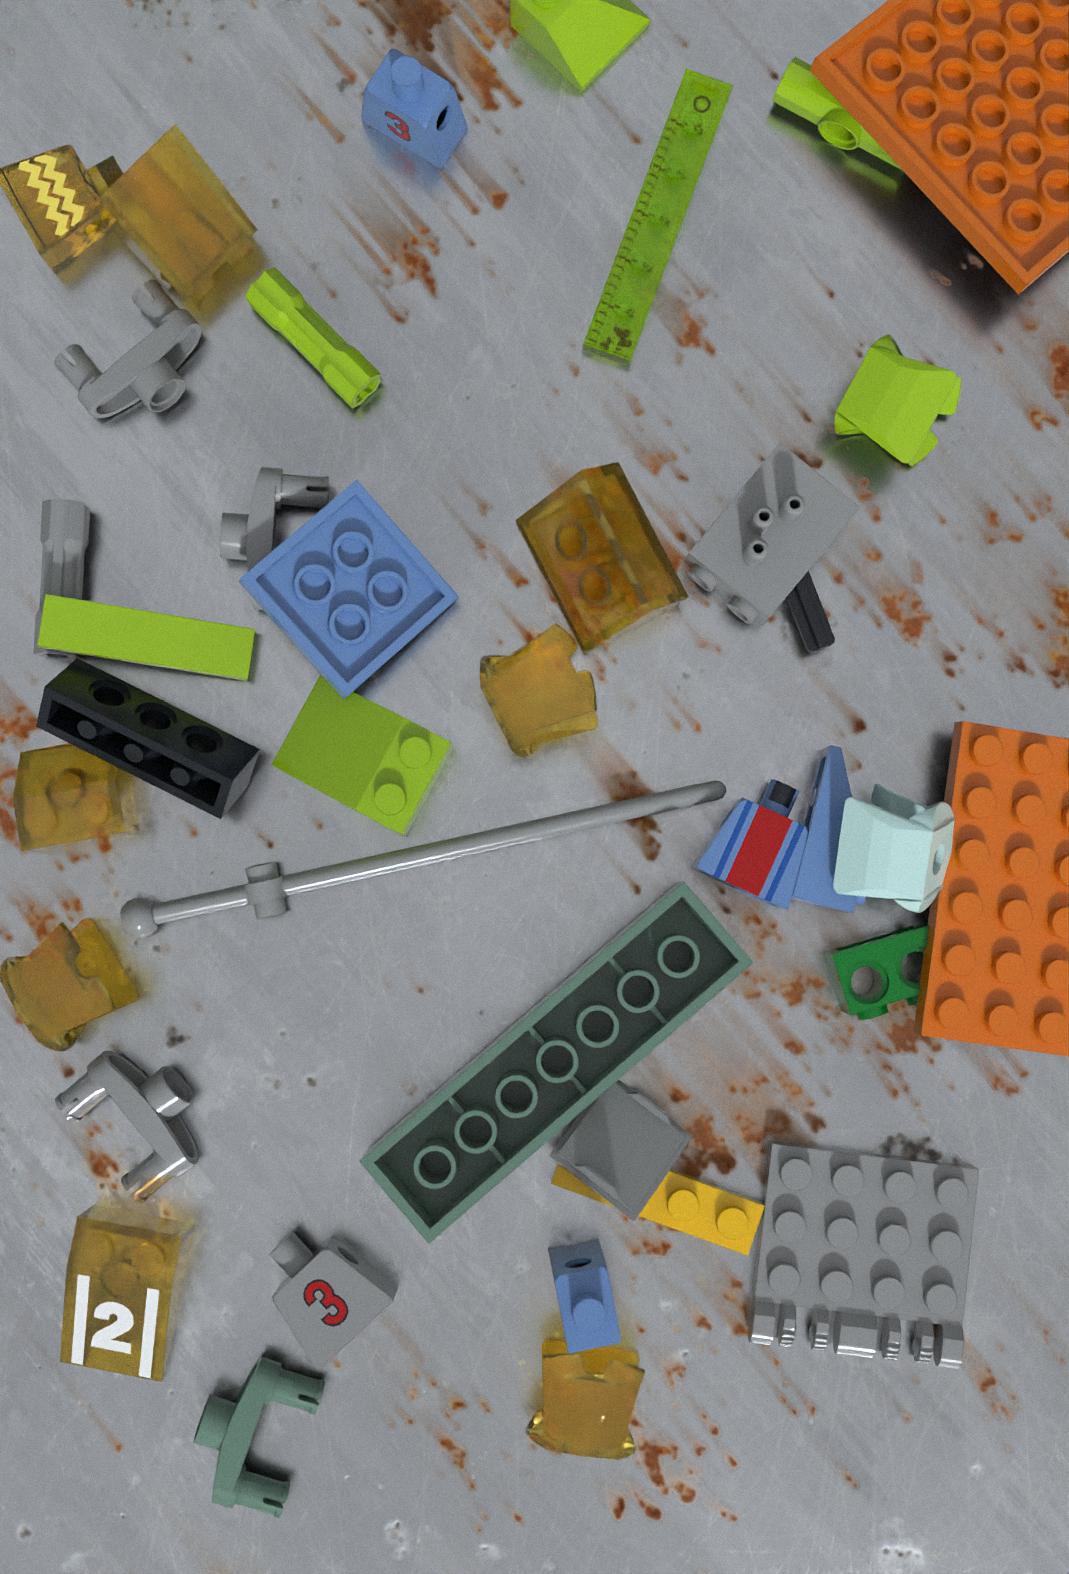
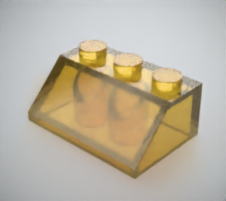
(601, 556)

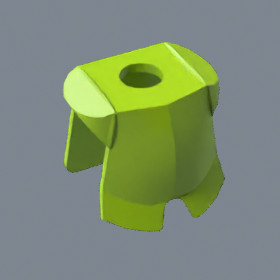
(897, 401)

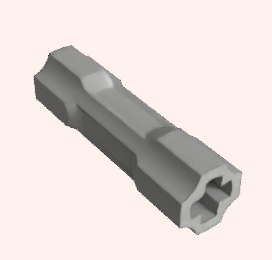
(64, 546)

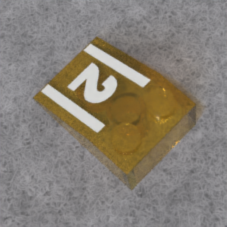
(123, 1291)

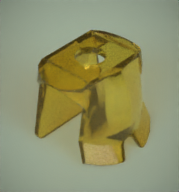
(539, 692)
(67, 984)
(587, 1401)

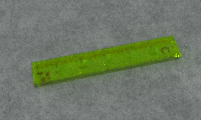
(657, 217)

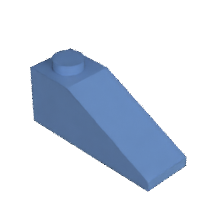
(824, 822)

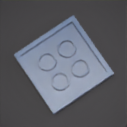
(348, 589)

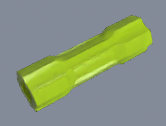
(313, 337)

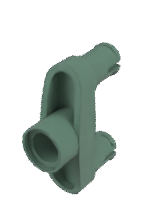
(231, 1425)

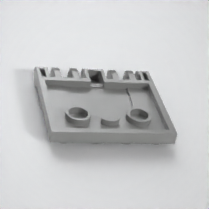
(864, 1242)

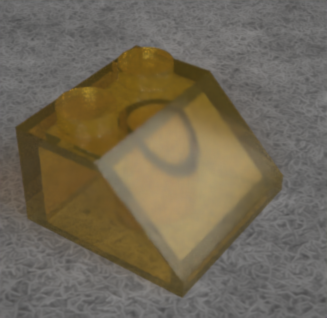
(71, 799)

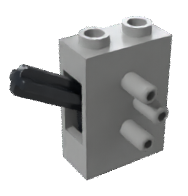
(770, 541)

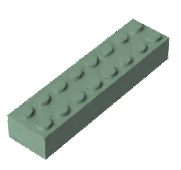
(555, 1061)

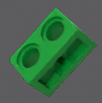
(884, 958)

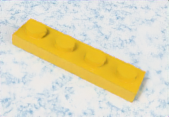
(690, 1207)

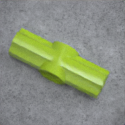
(809, 98)

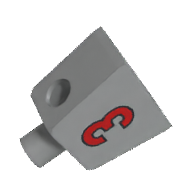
(327, 1295)

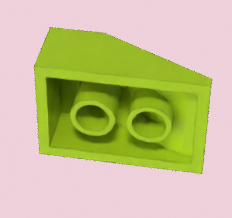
(363, 756)

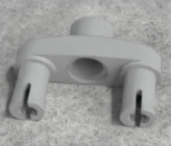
(146, 369)
(253, 534)
(149, 1105)

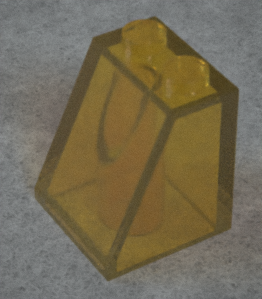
(177, 217)

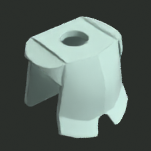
(894, 849)

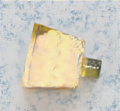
(54, 201)

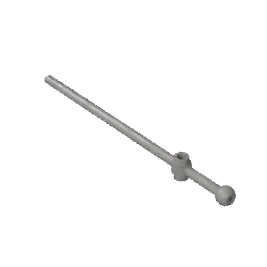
(267, 888)

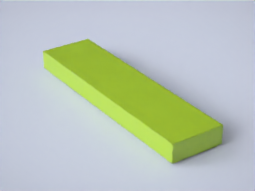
(145, 637)

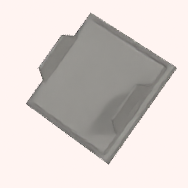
(622, 1148)

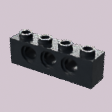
(147, 737)

